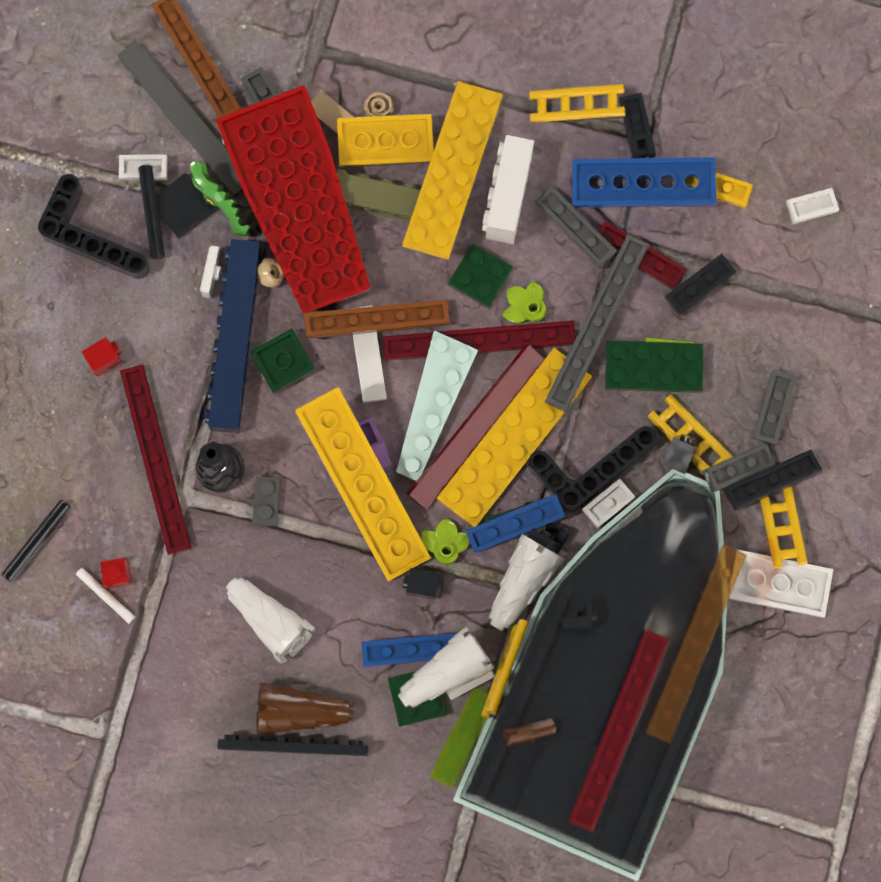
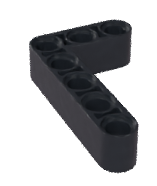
(85, 238)
(594, 473)

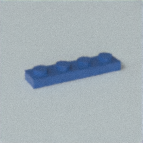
(515, 523)
(403, 650)

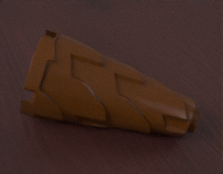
(291, 709)

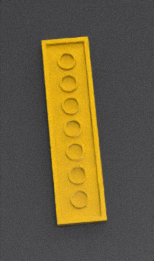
(452, 170)
(506, 445)
(362, 483)

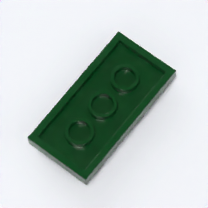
(654, 366)

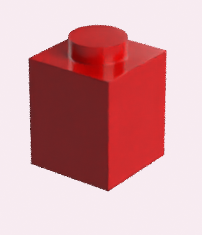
(102, 356)
(115, 573)

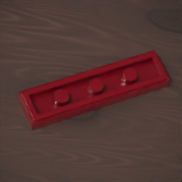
(652, 263)

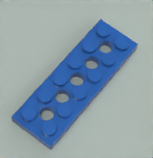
(652, 168)

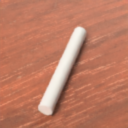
(105, 595)

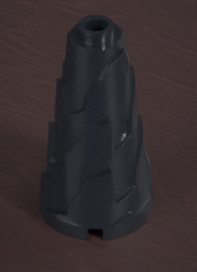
(219, 467)

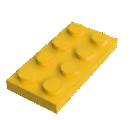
(385, 140)

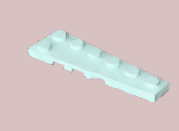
(439, 386)

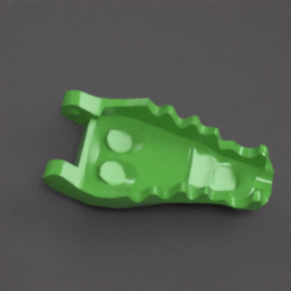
(216, 196)

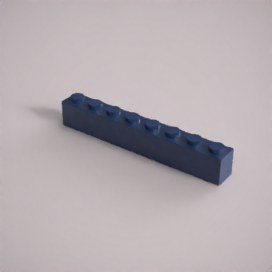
(234, 336)

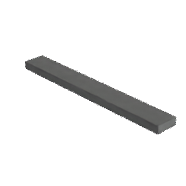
(181, 115)
(596, 323)

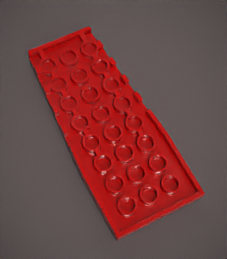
(296, 197)

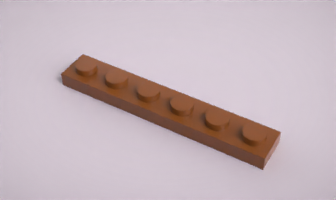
(196, 57)
(376, 319)

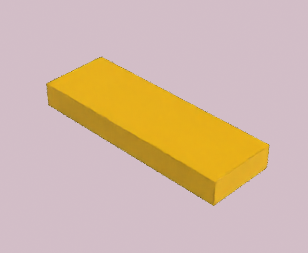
(727, 189)

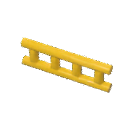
(588, 111)
(691, 424)
(793, 529)
(504, 669)

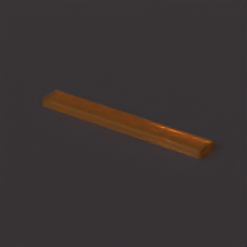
(696, 644)

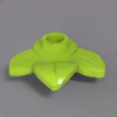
(522, 301)
(445, 538)

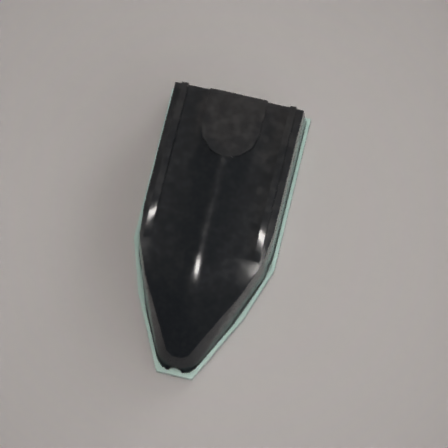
(640, 575)

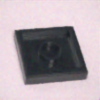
(182, 205)

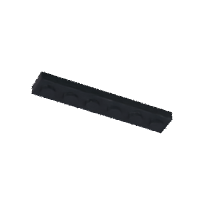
(282, 745)

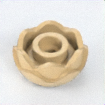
(378, 99)
(264, 273)

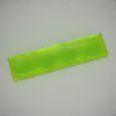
(460, 740)

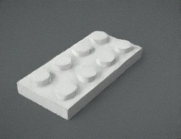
(789, 588)

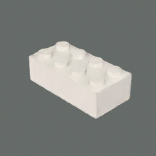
(509, 190)

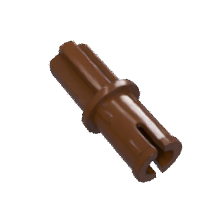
(529, 732)

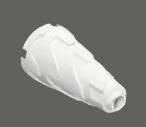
(527, 573)
(273, 623)
(449, 668)

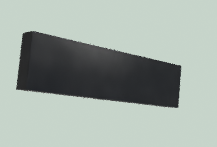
(772, 480)

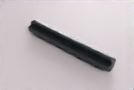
(151, 211)
(36, 540)

